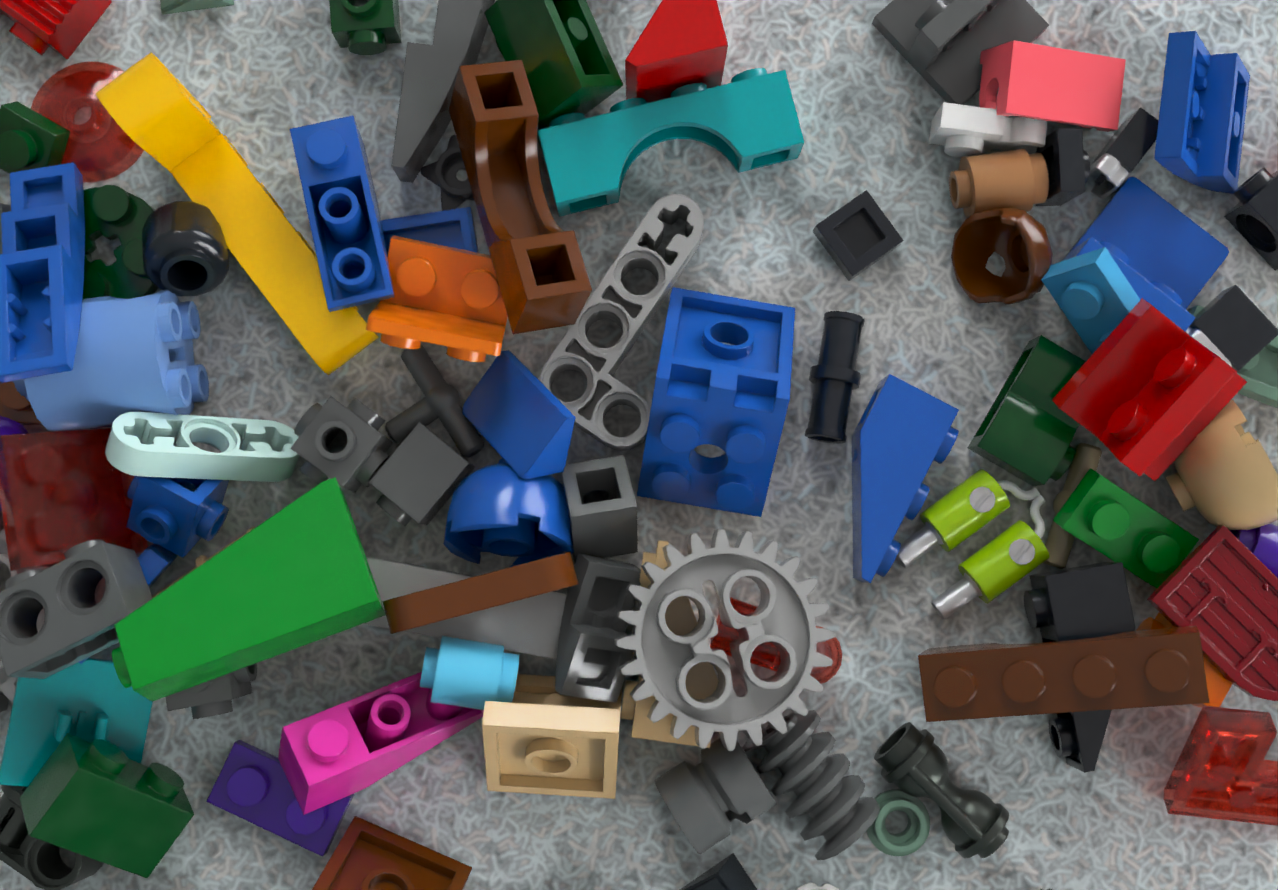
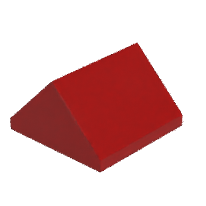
(676, 49)

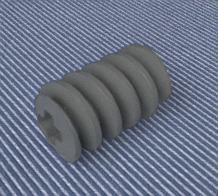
(817, 782)

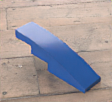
(41, 272)

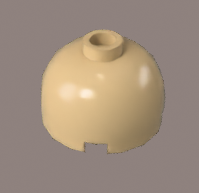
(1227, 475)

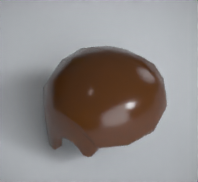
(1014, 237)

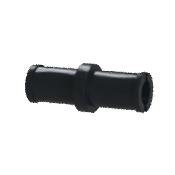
(835, 377)

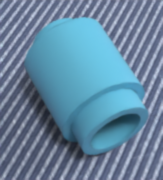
(469, 673)

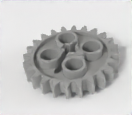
(781, 618)

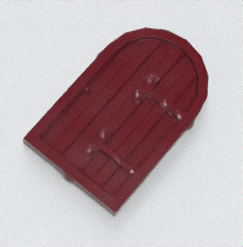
(1234, 607)

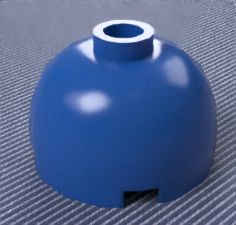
(508, 516)

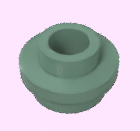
(914, 834)

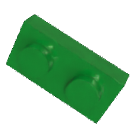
(1125, 529)

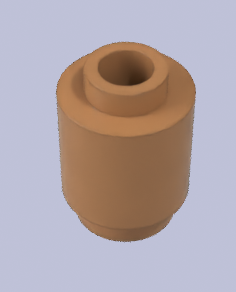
(999, 181)

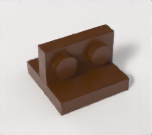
(382, 860)

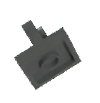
(948, 35)

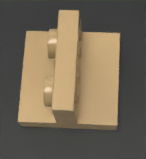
(551, 742)

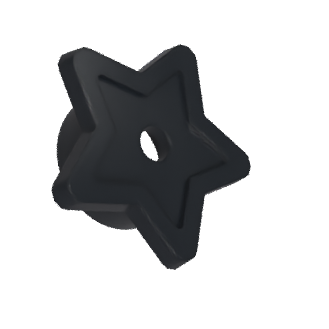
(444, 175)

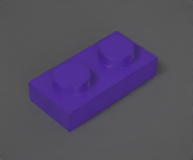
(260, 793)

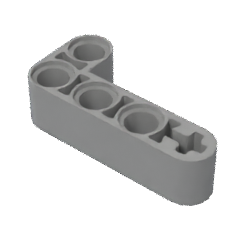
(631, 313)

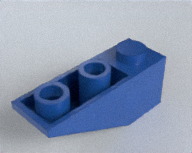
(342, 213)
(890, 458)

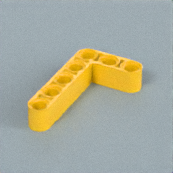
(284, 267)

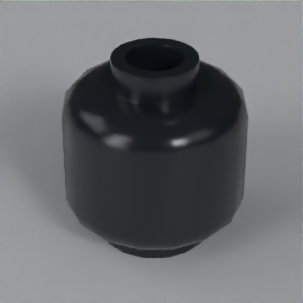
(184, 249)

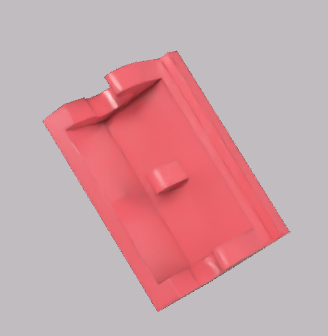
(1052, 84)

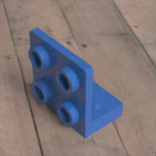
(1155, 248)

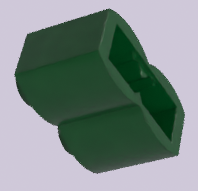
(1024, 426)

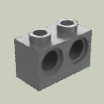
(73, 620)

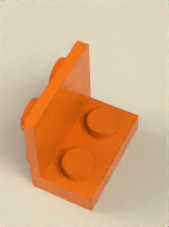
(442, 300)

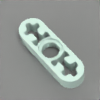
(249, 447)

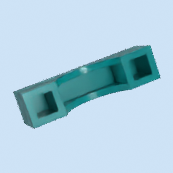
(745, 120)

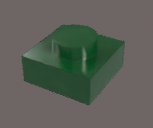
(29, 139)

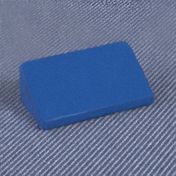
(520, 418)

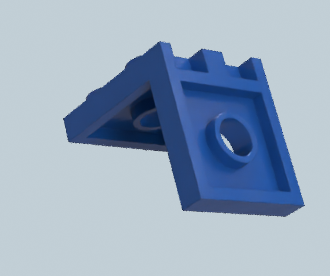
(718, 398)

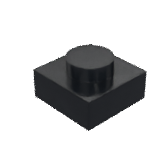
(1066, 165)
(857, 235)

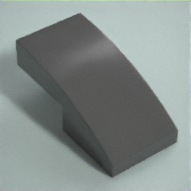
(586, 648)

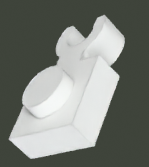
(975, 129)

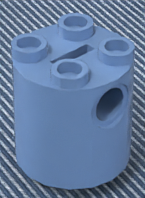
(126, 360)

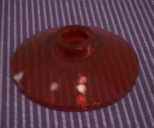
(100, 144)

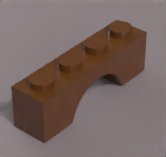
(531, 255)
(1064, 676)

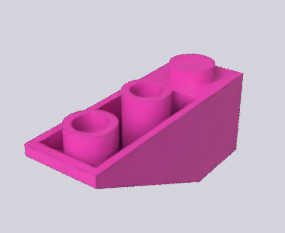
(365, 740)

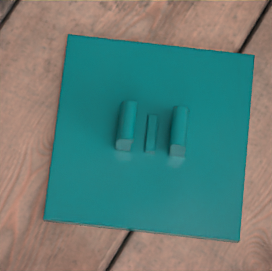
(77, 701)

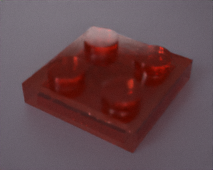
(61, 494)

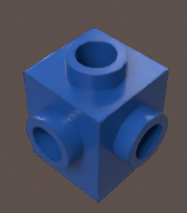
(177, 510)

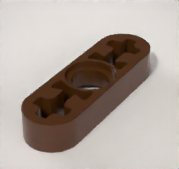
(480, 592)

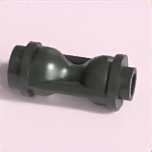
(921, 770)

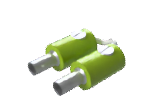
(998, 562)

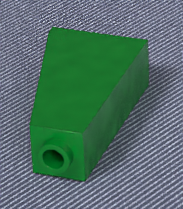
(258, 598)

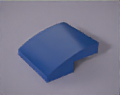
(1202, 114)

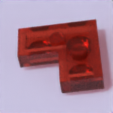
(1225, 769)

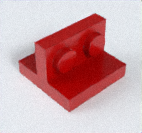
(1148, 391)

